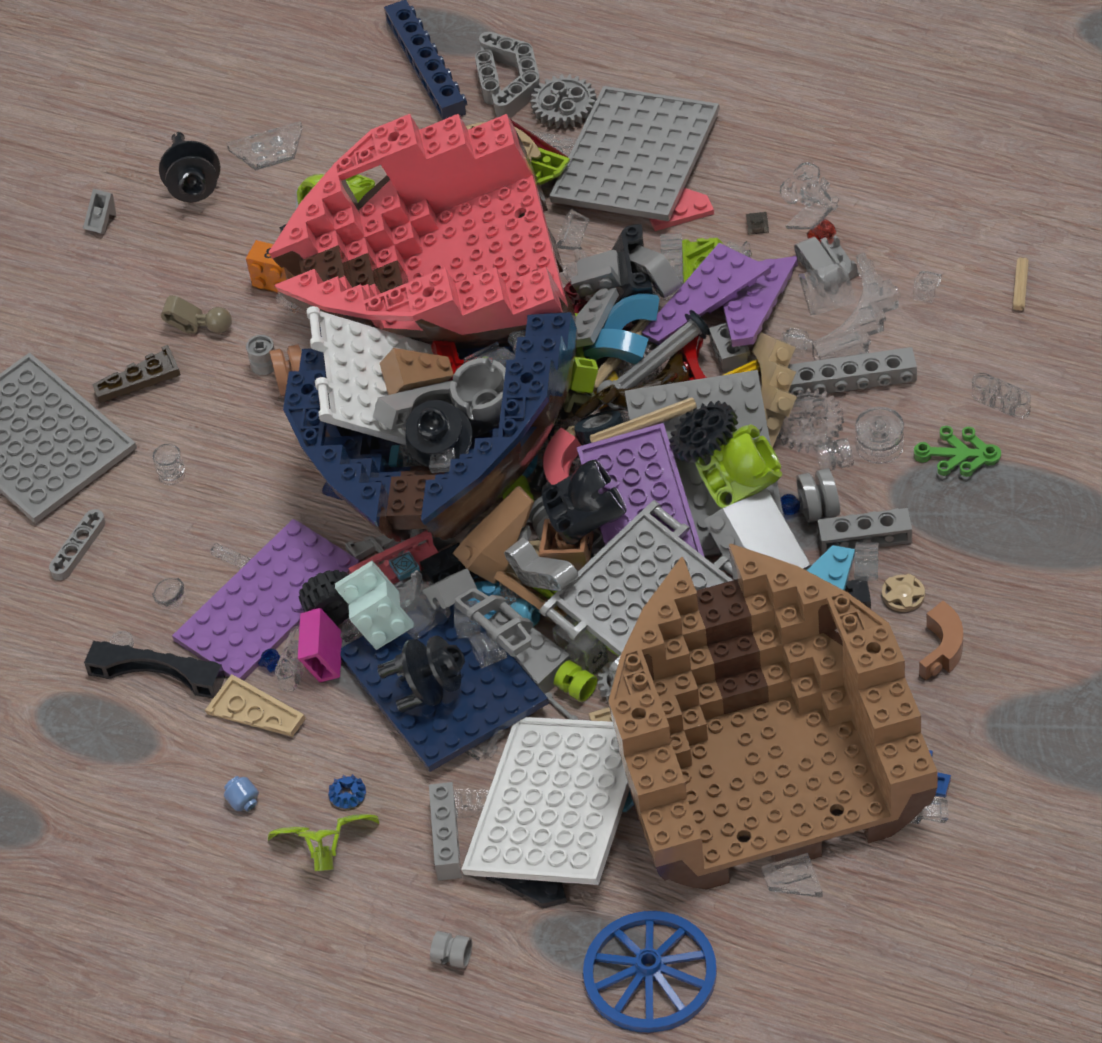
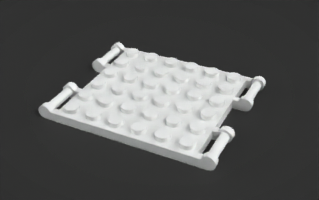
(354, 371)

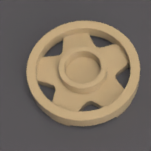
(903, 591)

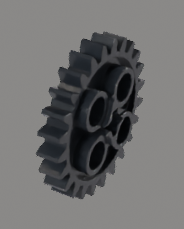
(703, 431)

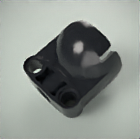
(578, 507)

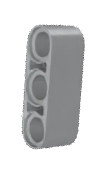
(812, 254)

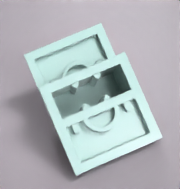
(374, 605)

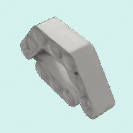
(513, 53)

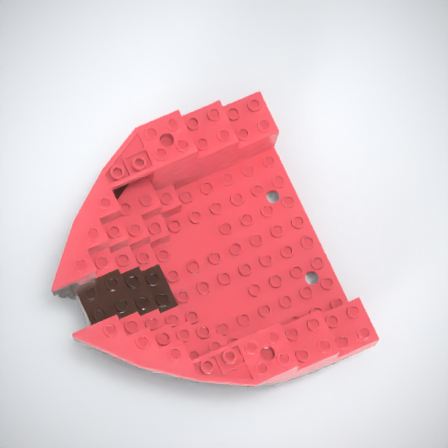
(438, 246)

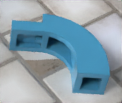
(632, 308)
(617, 344)

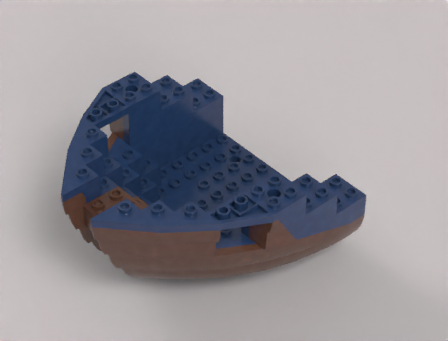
(441, 502)

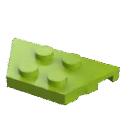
(695, 253)

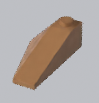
(485, 546)

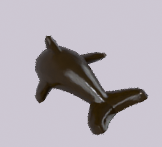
(673, 372)

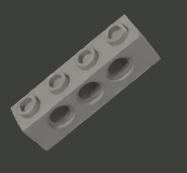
(885, 527)
(445, 831)

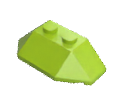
(549, 165)

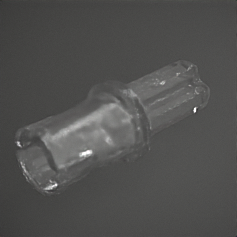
(509, 595)

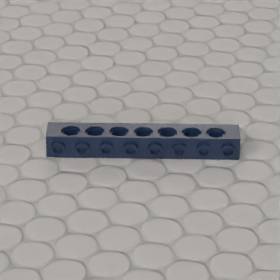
(425, 59)

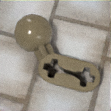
(189, 317)

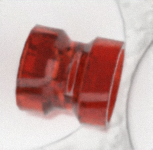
(822, 230)

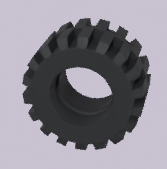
(321, 593)

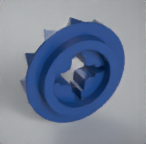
(346, 800)

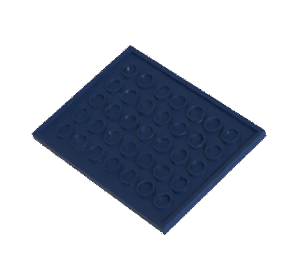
(484, 703)

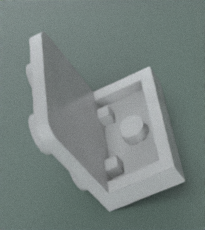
(597, 273)

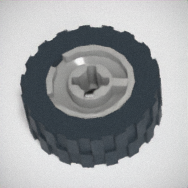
(596, 423)

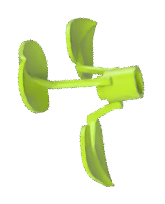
(322, 854)

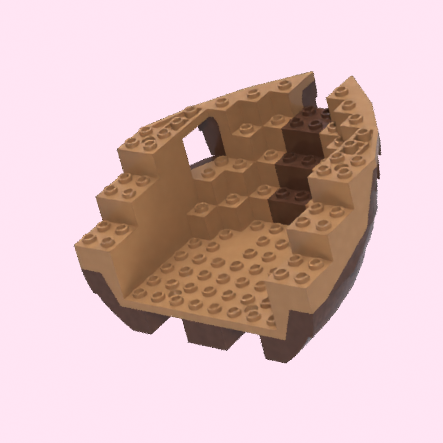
(763, 720)

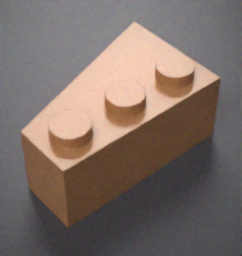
(412, 370)

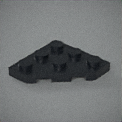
(541, 892)

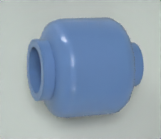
(241, 793)

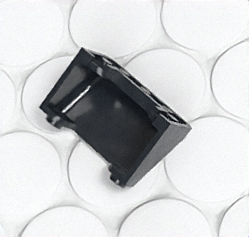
(630, 282)

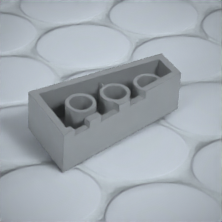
(541, 659)

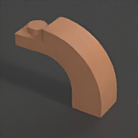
(948, 627)

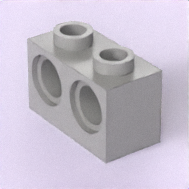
(727, 356)

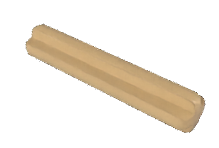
(1020, 284)

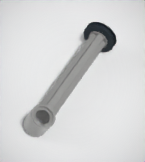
(694, 326)

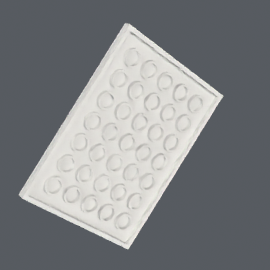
(551, 803)

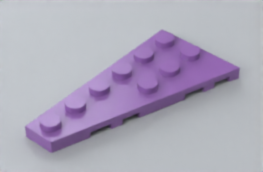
(708, 288)

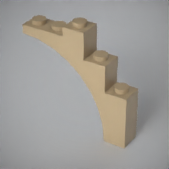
(776, 380)

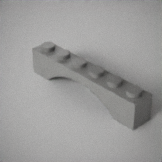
(395, 408)

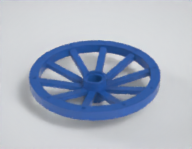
(649, 973)

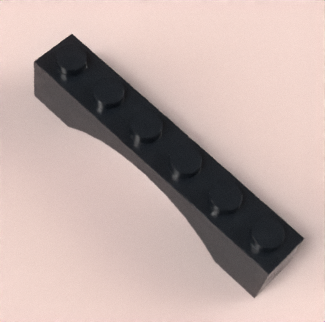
(112, 660)

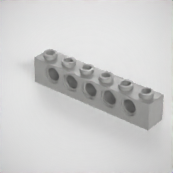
(855, 372)

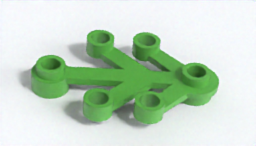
(959, 452)

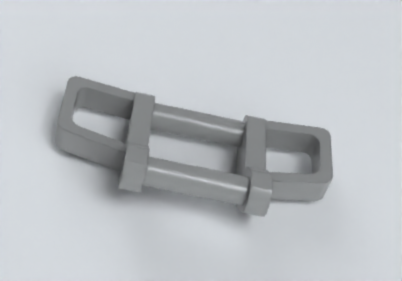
(499, 635)

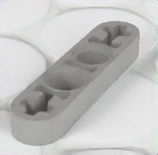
(81, 546)

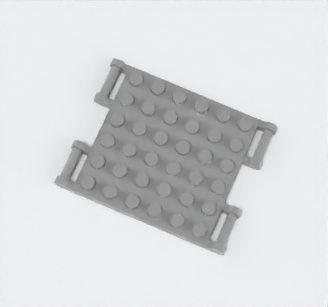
(625, 577)

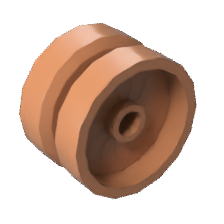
(282, 367)

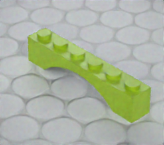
(583, 373)

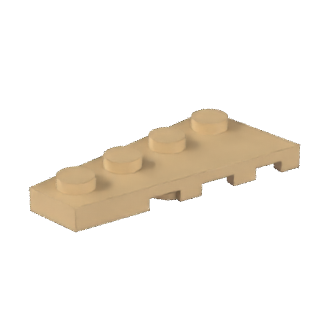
(253, 707)

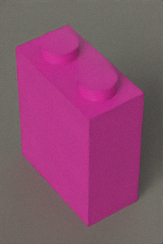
(319, 645)

